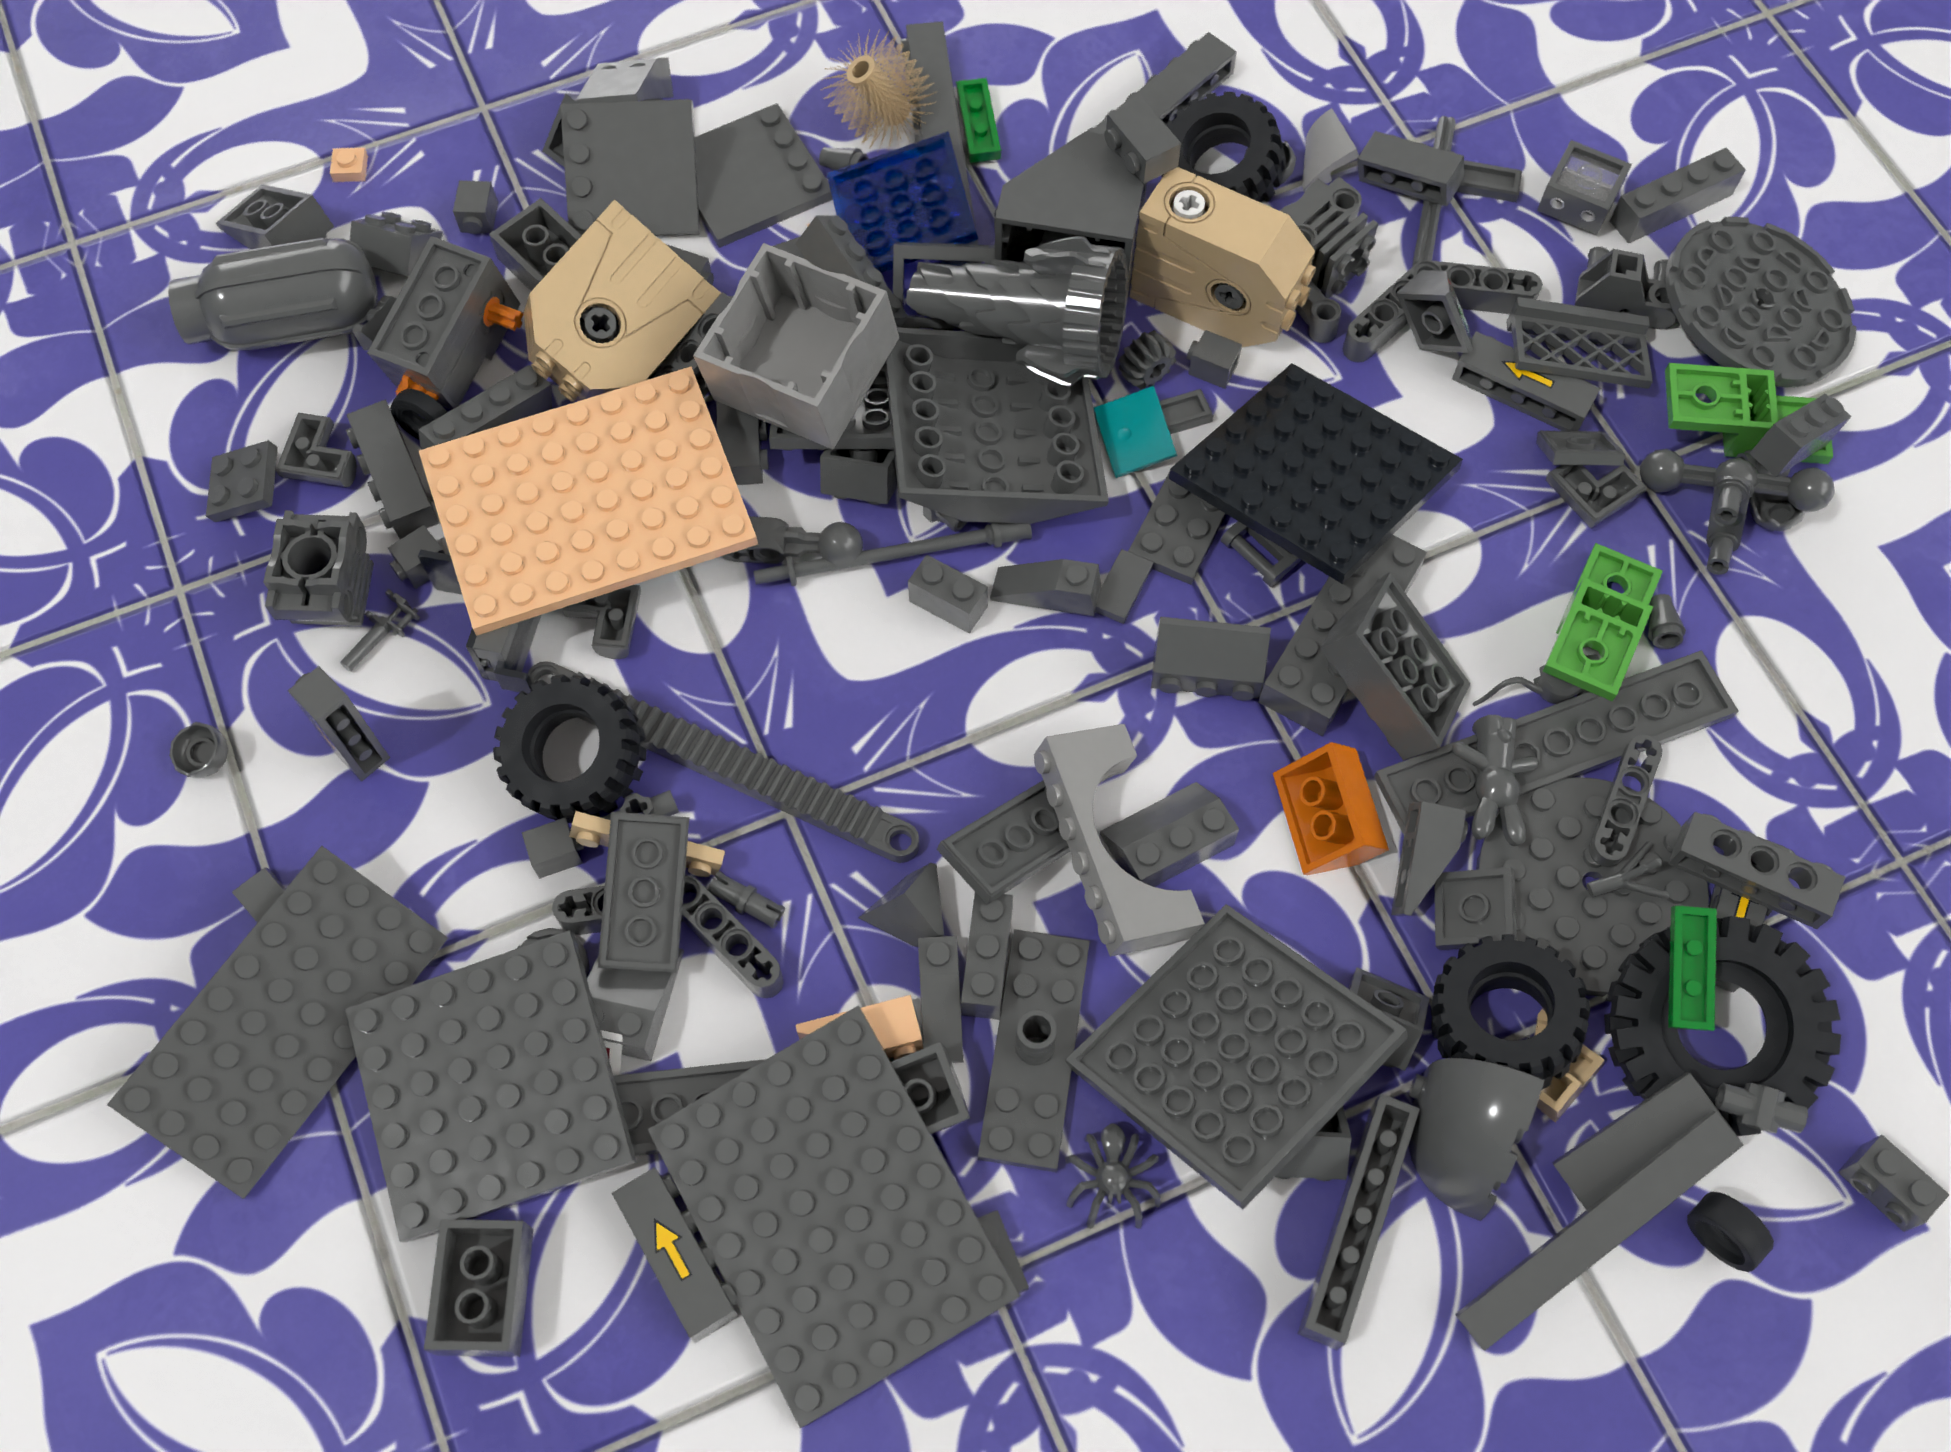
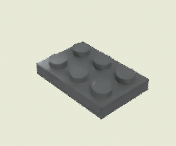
(1177, 532)

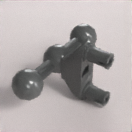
(1733, 486)

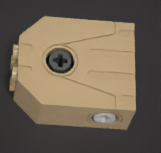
(1220, 260)
(612, 308)

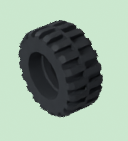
(1232, 121)
(533, 721)
(1517, 967)

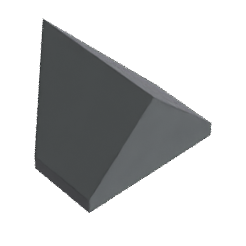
(910, 907)

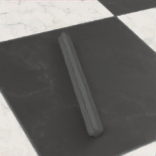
(1430, 210)

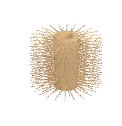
(878, 90)

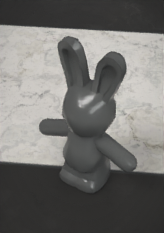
(1496, 783)

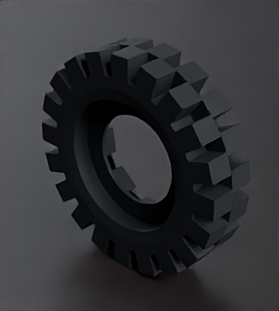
(1766, 967)

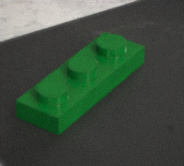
(978, 120)
(1692, 968)

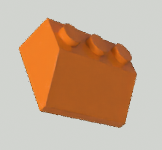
(1330, 810)

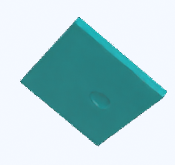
(1135, 432)

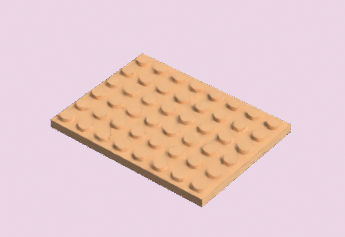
(585, 500)

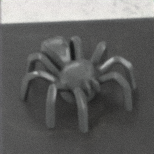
(1113, 1176)

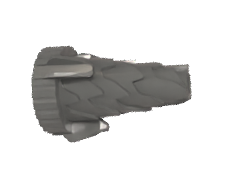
(1057, 303)

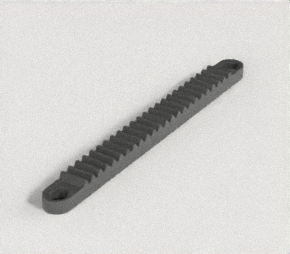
(761, 777)

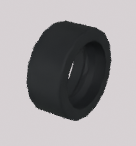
(1730, 1231)

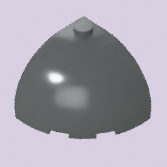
(1468, 1127)

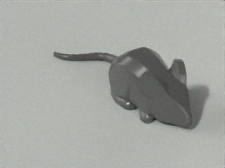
(1547, 686)

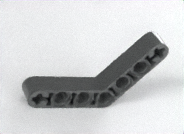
(1475, 287)
(694, 916)

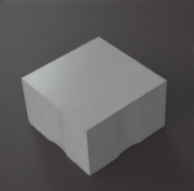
(798, 345)

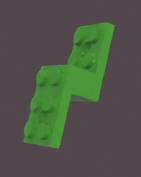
(1741, 405)
(1603, 622)

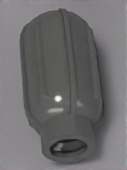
(276, 295)

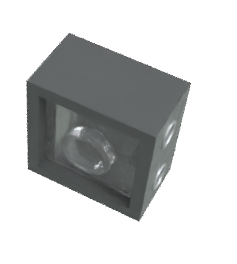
(1584, 187)

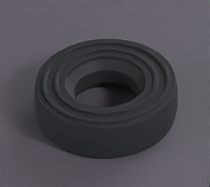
(411, 403)

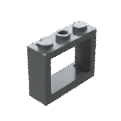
(933, 251)

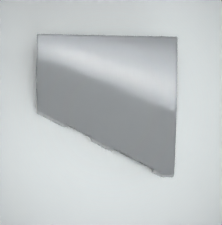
(1326, 149)

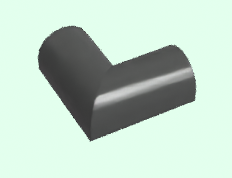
(310, 460)
(1594, 498)
(614, 622)

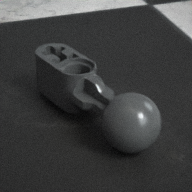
(837, 543)

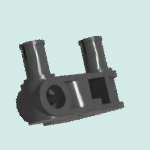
(1621, 284)

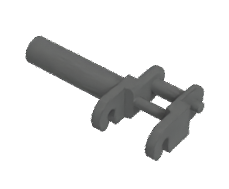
(380, 629)

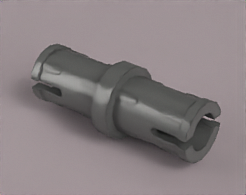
(746, 899)

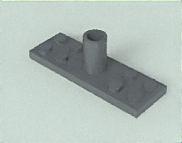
(1030, 1078)

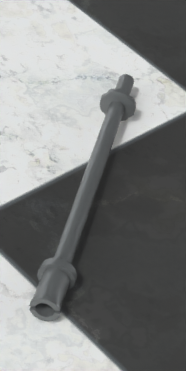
(993, 534)

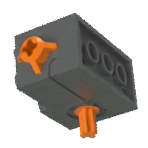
(445, 322)

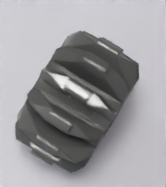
(1147, 359)

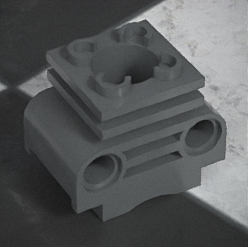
(1335, 231)
(318, 570)

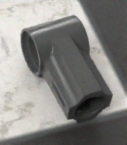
(1320, 315)

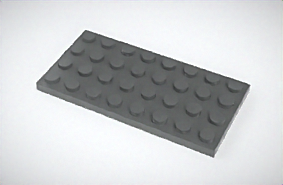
(274, 1023)

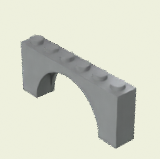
(1127, 911)

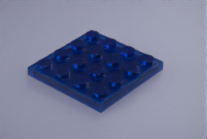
(904, 198)

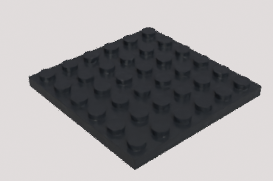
(1316, 471)

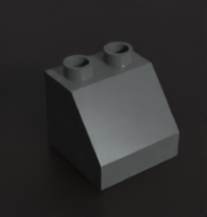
(1071, 194)

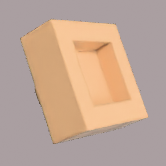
(348, 164)

